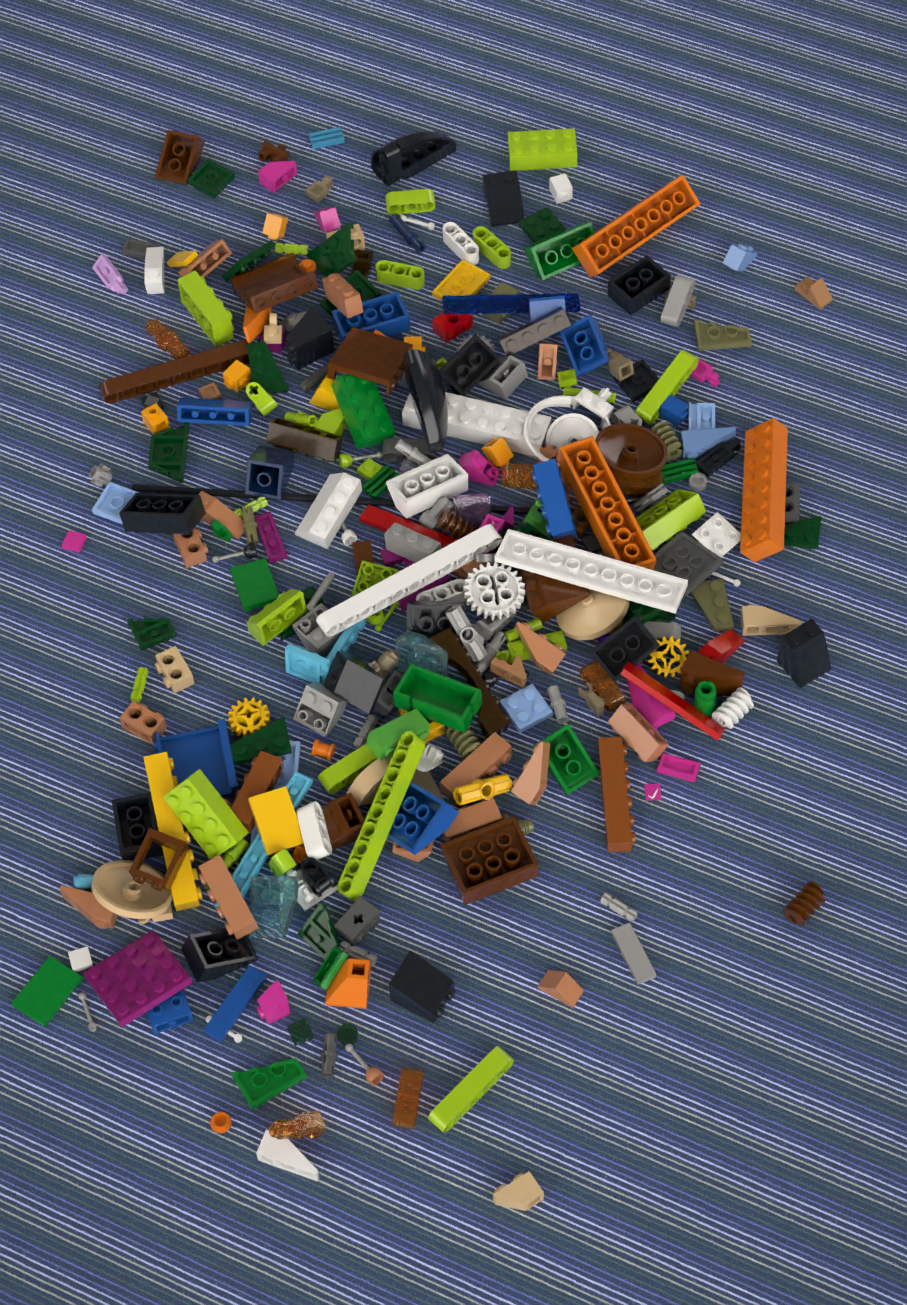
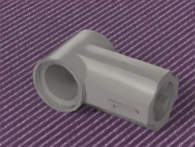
(429, 517)

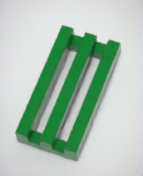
(677, 469)
(377, 481)
(330, 967)

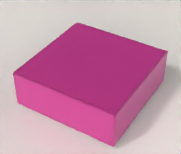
(74, 541)

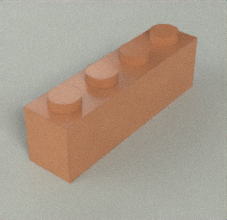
(478, 765)
(228, 897)

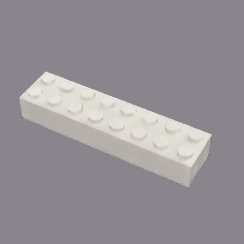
(484, 421)

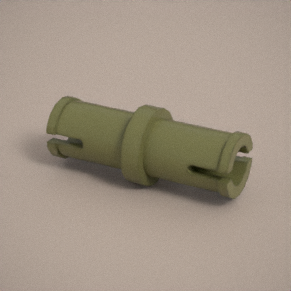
(250, 525)

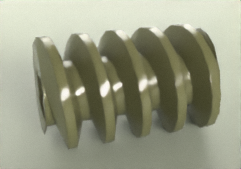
(669, 437)
(464, 743)

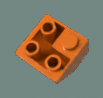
(350, 985)

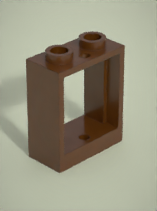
(167, 841)

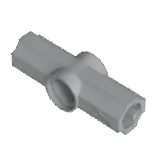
(472, 642)

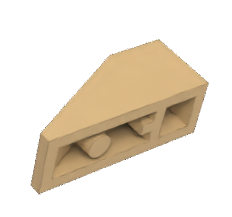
(764, 621)

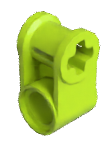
(262, 400)
(281, 862)

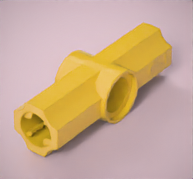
(490, 786)

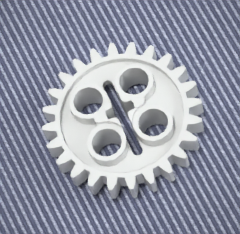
(477, 593)

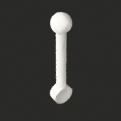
(430, 225)
(736, 582)
(237, 1037)

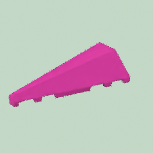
(648, 706)

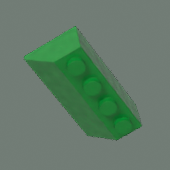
(556, 252)

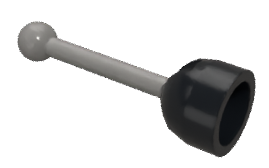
(249, 552)

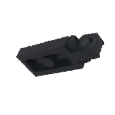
(718, 457)

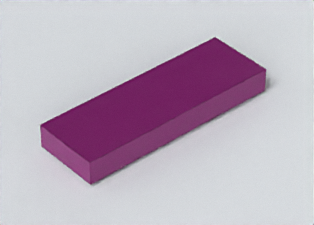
(270, 537)

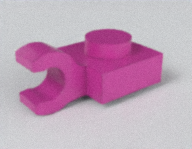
(704, 371)

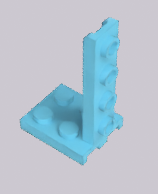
(313, 666)

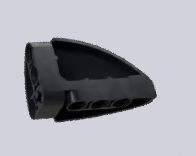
(410, 155)
(428, 397)

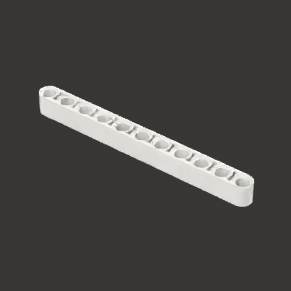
(408, 580)

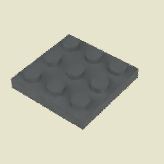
(687, 560)

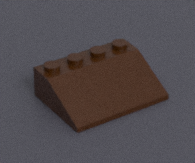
(551, 596)
(490, 860)

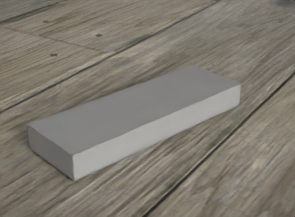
(633, 953)

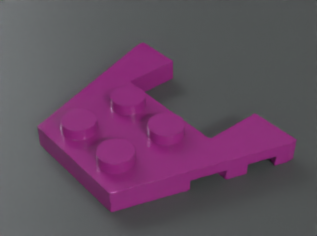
(390, 558)

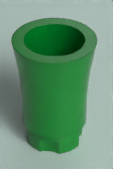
(705, 698)

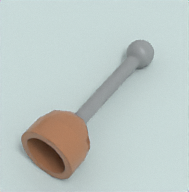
(373, 1074)

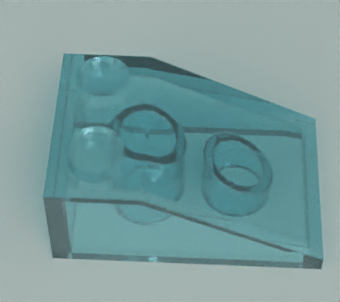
(422, 652)
(273, 904)

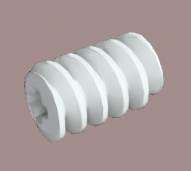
(733, 708)

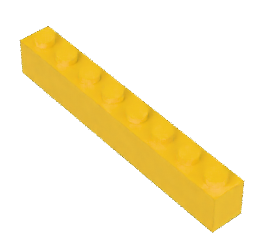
(161, 782)

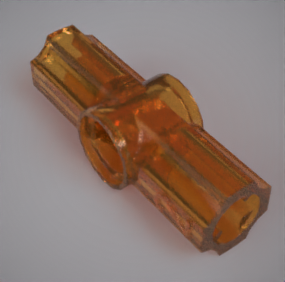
(166, 339)

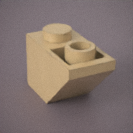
(519, 1194)

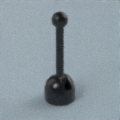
(491, 678)

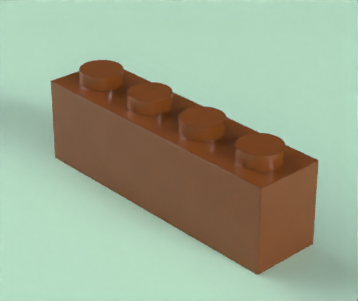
(261, 779)

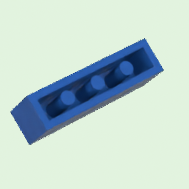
(214, 411)

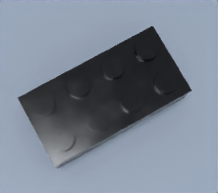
(162, 513)

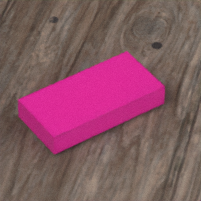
(678, 767)

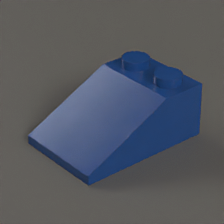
(585, 345)

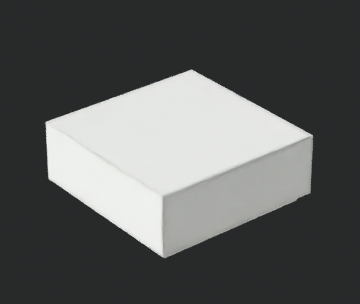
(80, 959)

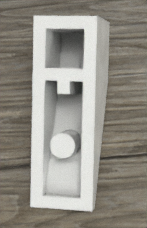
(154, 270)
(285, 1156)

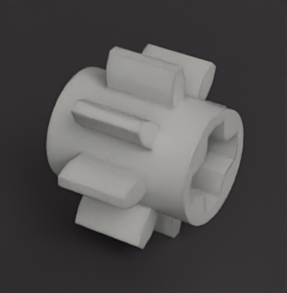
(100, 475)

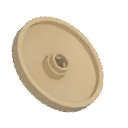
(593, 616)
(120, 894)

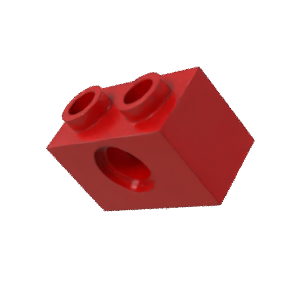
(451, 325)

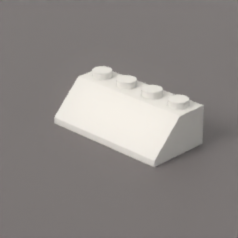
(426, 484)
(330, 509)

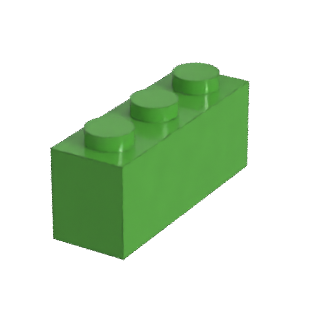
(386, 737)

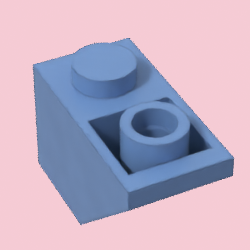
(739, 256)

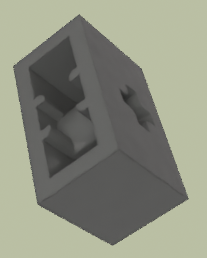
(359, 912)

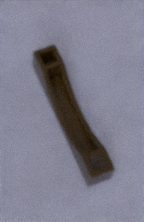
(490, 717)

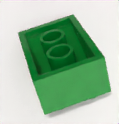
(568, 760)

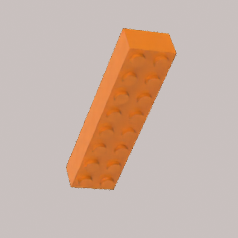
(636, 226)
(764, 490)
(604, 503)

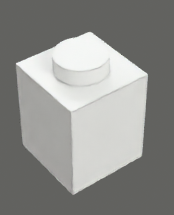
(560, 188)

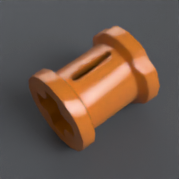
(323, 749)

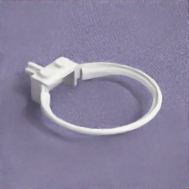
(593, 402)

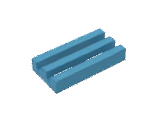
(325, 138)

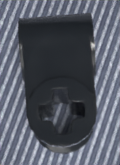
(319, 879)

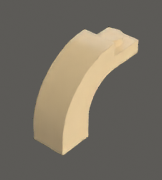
(368, 782)

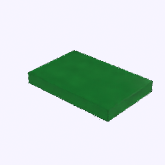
(254, 584)
(47, 991)

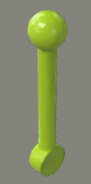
(378, 628)

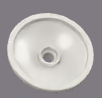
(570, 427)

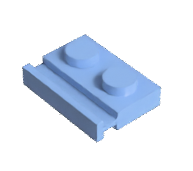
(701, 416)

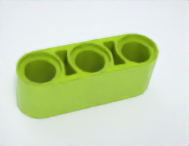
(410, 201)
(492, 247)
(400, 274)

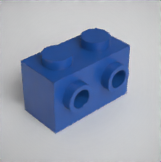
(170, 1013)

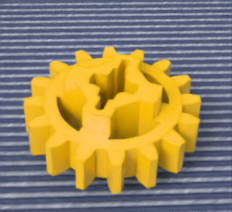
(677, 658)
(248, 716)

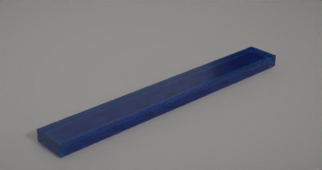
(500, 303)

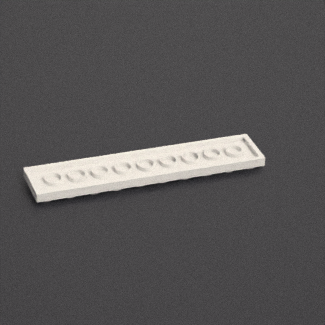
(591, 571)

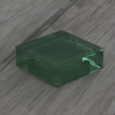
(300, 1031)

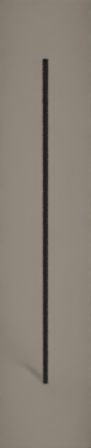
(293, 497)

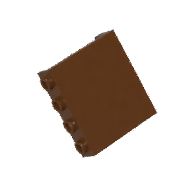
(273, 283)
(370, 358)

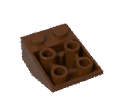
(342, 820)

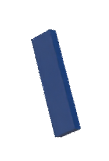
(235, 1004)

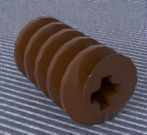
(454, 524)
(804, 904)

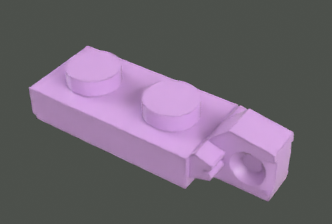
(109, 275)

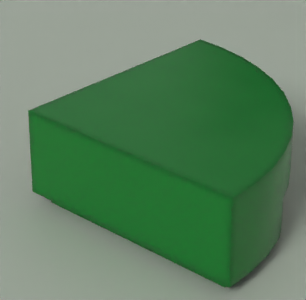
(221, 531)

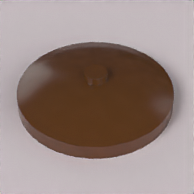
(632, 450)

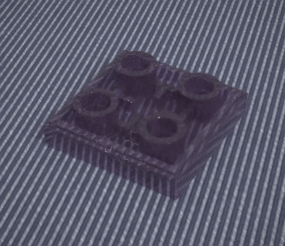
(472, 508)

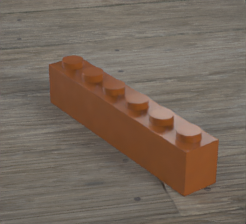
(614, 794)

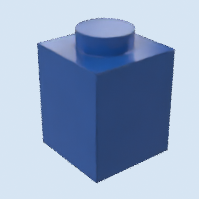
(674, 410)

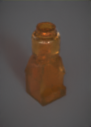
(304, 1125)

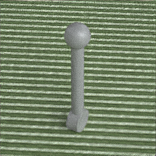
(92, 1026)

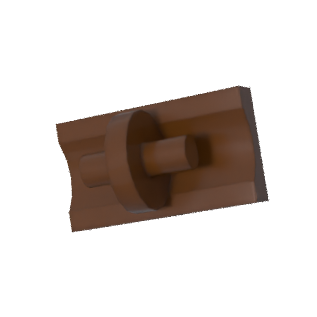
(273, 152)

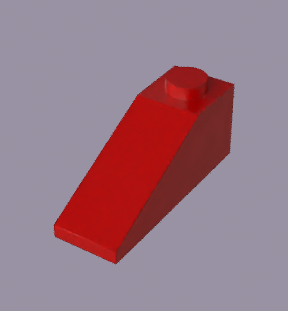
(722, 646)

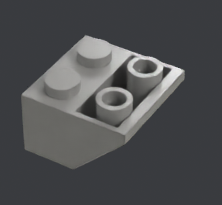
(505, 377)
(312, 635)
(319, 708)

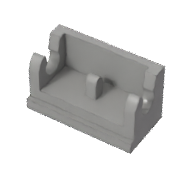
(488, 627)

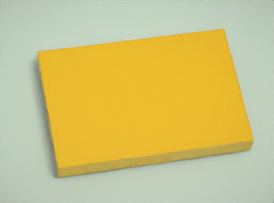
(462, 280)
(276, 820)

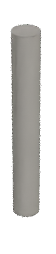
(320, 591)

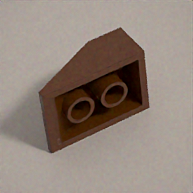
(179, 157)
(701, 668)

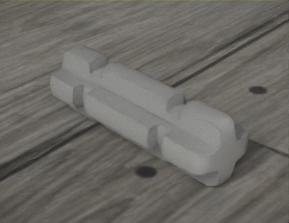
(371, 721)
(619, 907)
(357, 953)

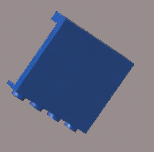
(203, 750)

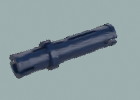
(410, 236)

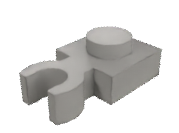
(486, 558)

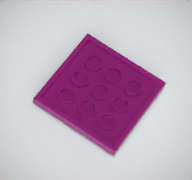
(137, 978)

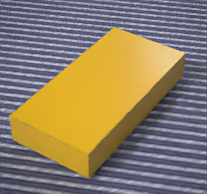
(182, 259)

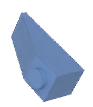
(700, 442)

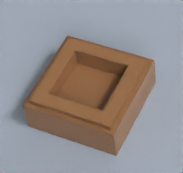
(210, 392)

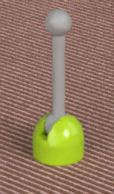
(346, 460)

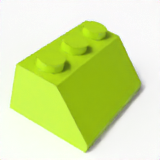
(277, 616)

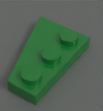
(265, 1083)

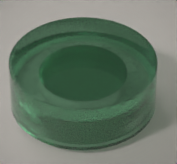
(347, 1034)

